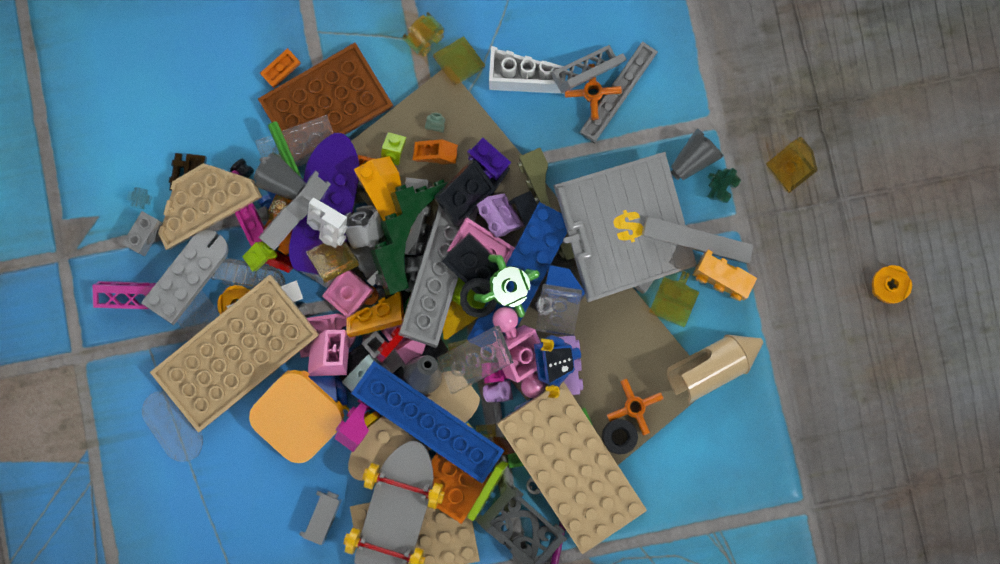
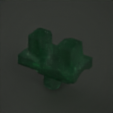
(720, 182)

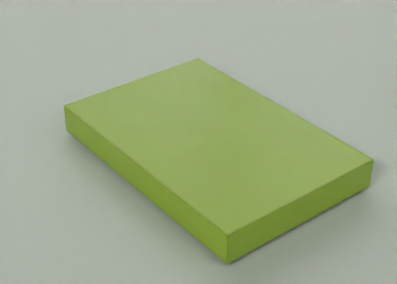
(487, 490)

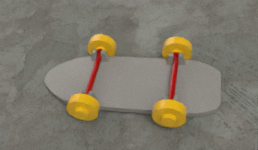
(396, 508)

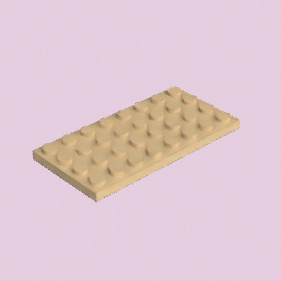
(234, 353)
(572, 467)

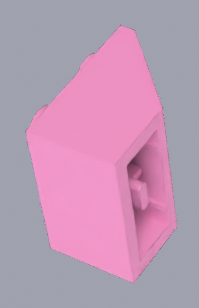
(329, 354)

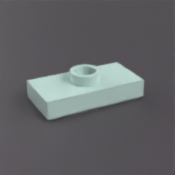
(356, 375)

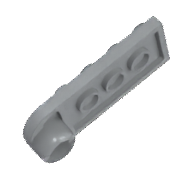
(187, 275)

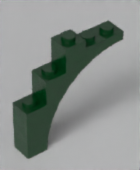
(390, 256)

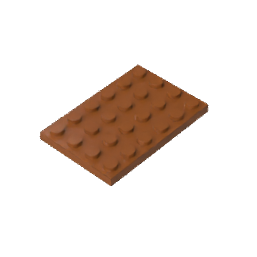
(336, 87)

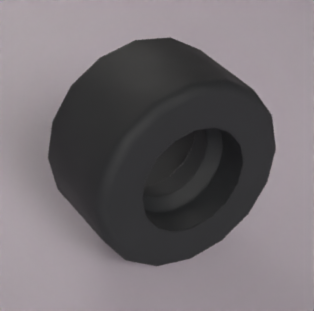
(631, 441)

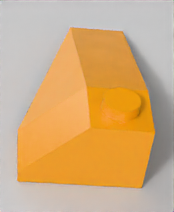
(379, 180)

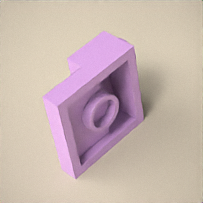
(499, 215)

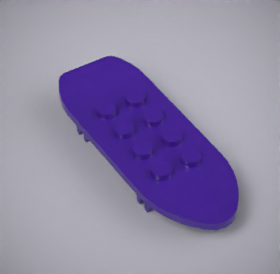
(335, 162)

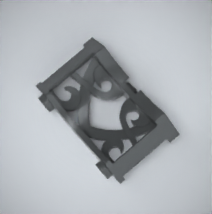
(493, 527)

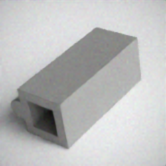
(322, 517)

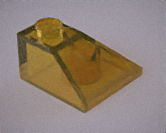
(793, 164)

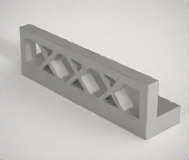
(587, 72)

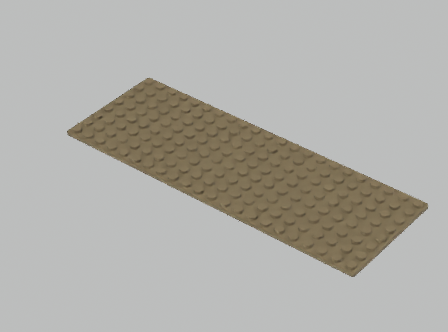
(613, 332)

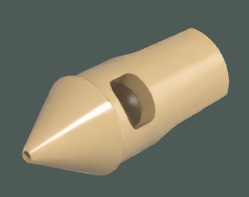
(714, 366)

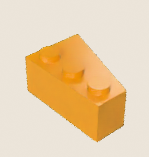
(724, 276)

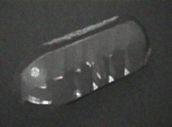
(238, 272)

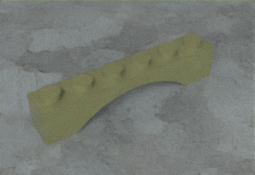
(535, 168)

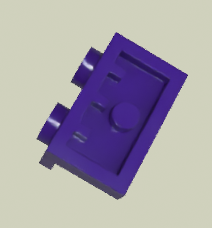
(489, 159)

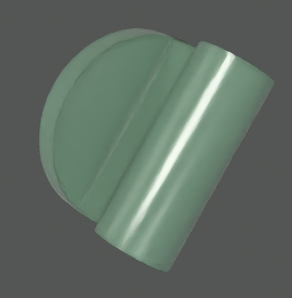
(435, 122)

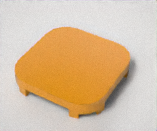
(296, 416)

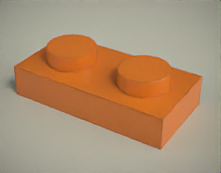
(280, 68)

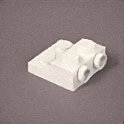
(328, 221)

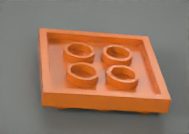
(459, 488)

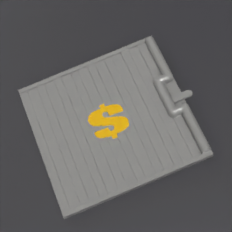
(606, 224)

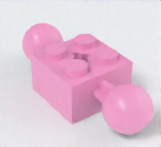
(521, 347)

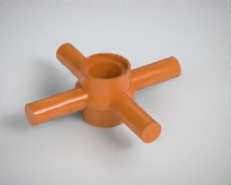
(593, 99)
(642, 402)

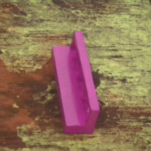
(250, 222)
(120, 287)

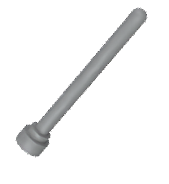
(506, 475)

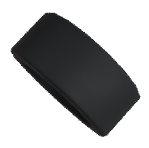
(476, 282)

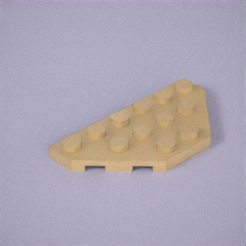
(202, 200)

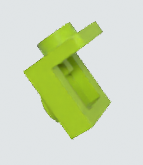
(393, 147)
(258, 255)

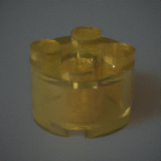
(424, 33)

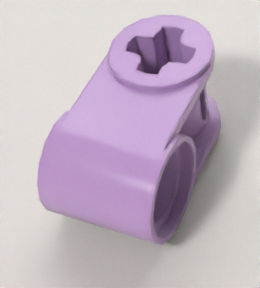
(498, 392)

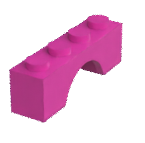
(354, 429)

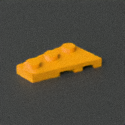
(383, 315)

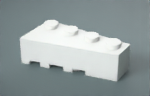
(521, 73)

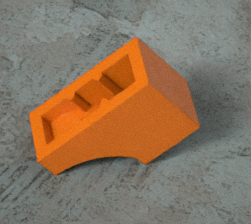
(435, 152)

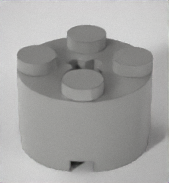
(364, 227)

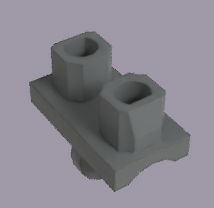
(411, 269)

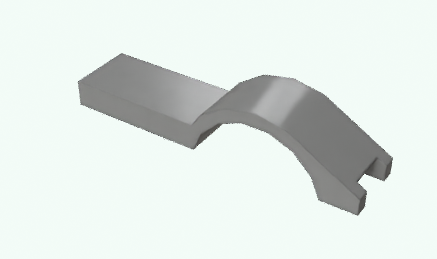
(293, 212)

